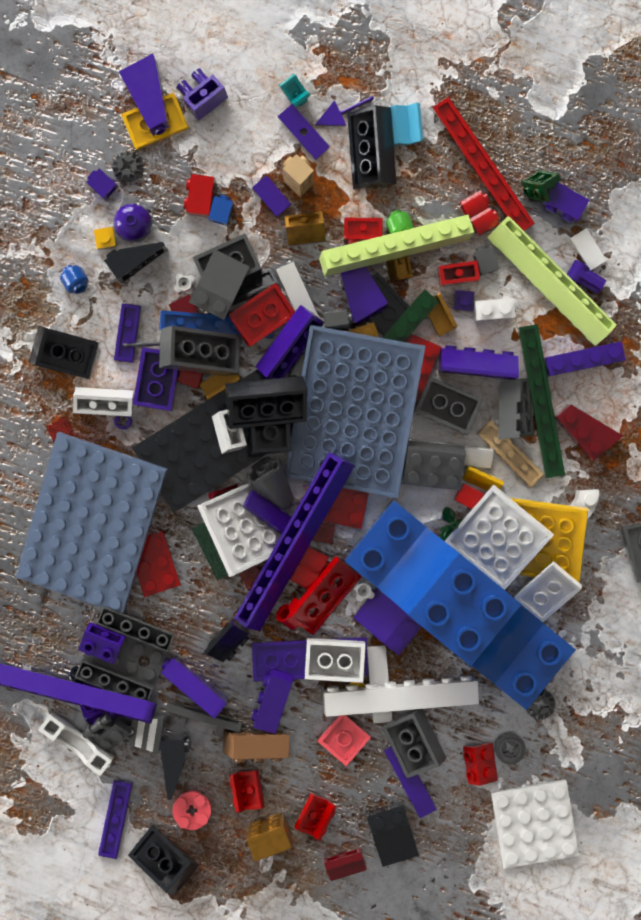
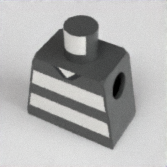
(147, 735)

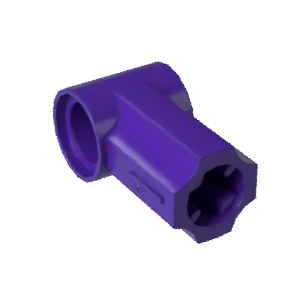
(583, 276)

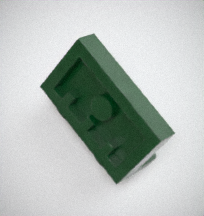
(539, 183)

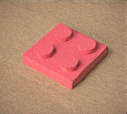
(344, 739)

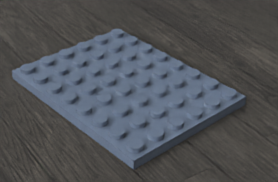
(357, 408)
(91, 522)

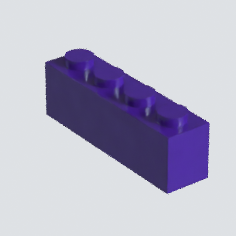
(288, 344)
(584, 359)

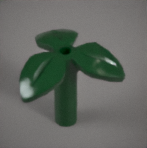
(449, 516)

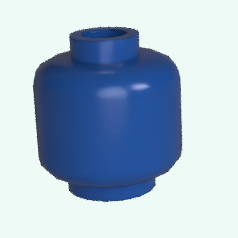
(74, 279)

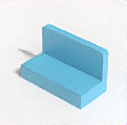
(407, 124)

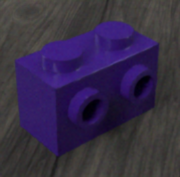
(566, 203)
(101, 643)

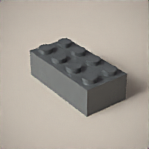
(199, 351)

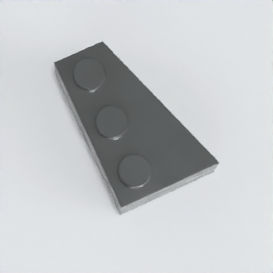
(515, 409)

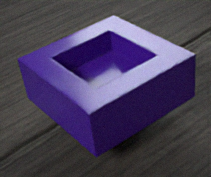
(463, 300)

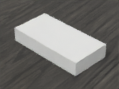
(588, 249)

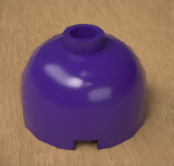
(132, 222)

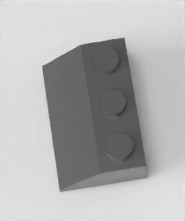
(414, 742)

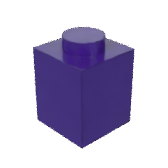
(101, 184)

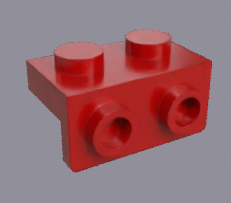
(362, 229)
(480, 764)
(246, 790)
(315, 816)

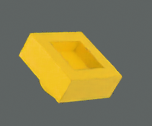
(105, 238)

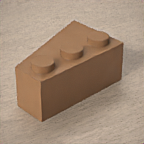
(256, 745)

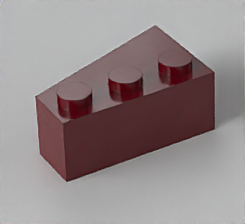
(586, 432)

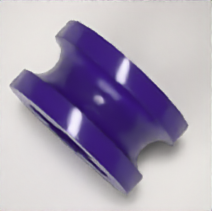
(128, 423)

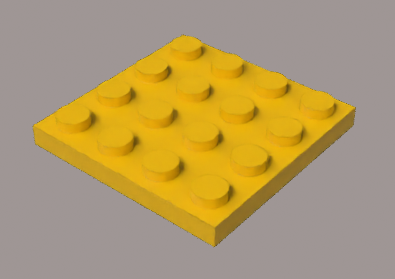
(568, 541)

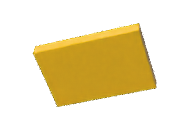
(140, 132)

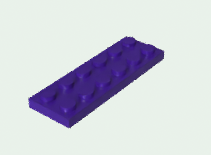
(287, 657)

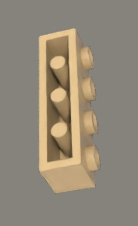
(298, 174)

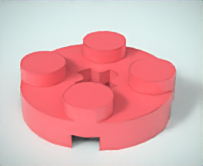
(183, 803)

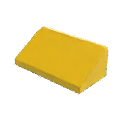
(481, 479)

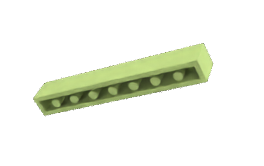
(396, 245)
(552, 281)

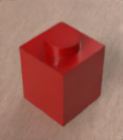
(468, 496)

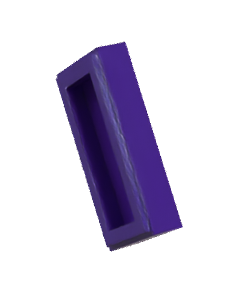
(271, 196)

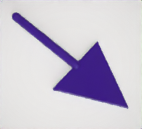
(333, 115)

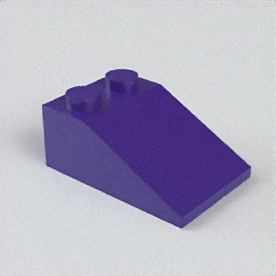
(387, 621)

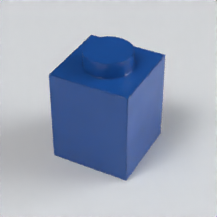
(221, 210)

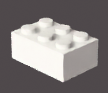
(335, 660)

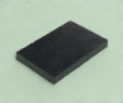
(397, 306)

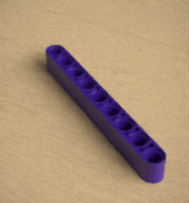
(77, 694)

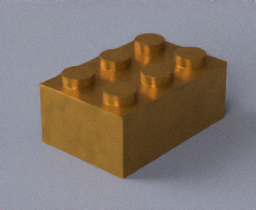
(269, 836)

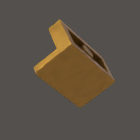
(305, 228)
(441, 317)
(216, 384)

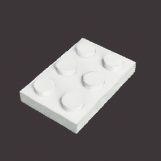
(548, 591)

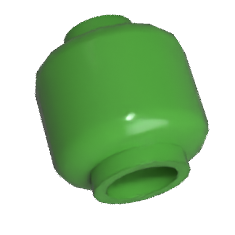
(398, 221)

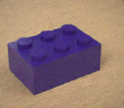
(155, 385)

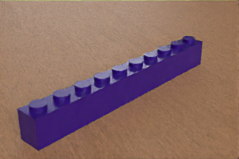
(294, 541)

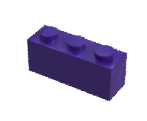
(272, 701)

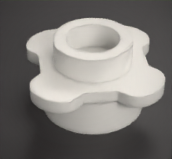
(179, 283)
(368, 594)

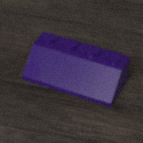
(478, 363)

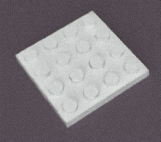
(237, 533)
(499, 537)
(534, 824)

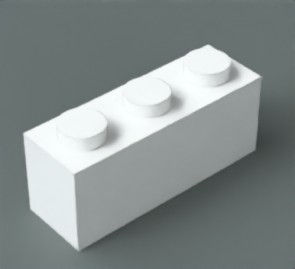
(103, 401)

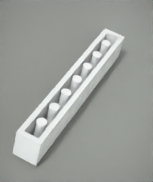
(400, 696)

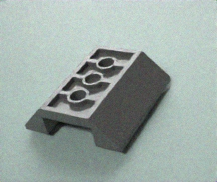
(127, 673)

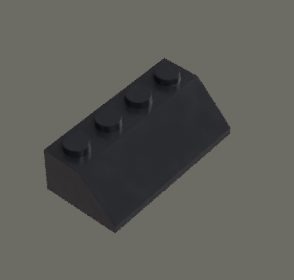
(371, 147)
(266, 402)

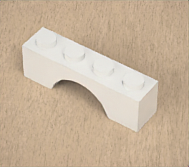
(66, 734)

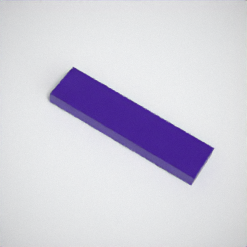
(413, 786)
(115, 819)

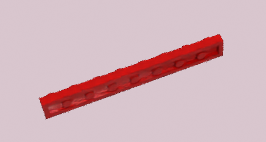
(482, 163)

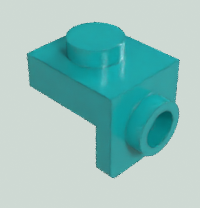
(294, 91)

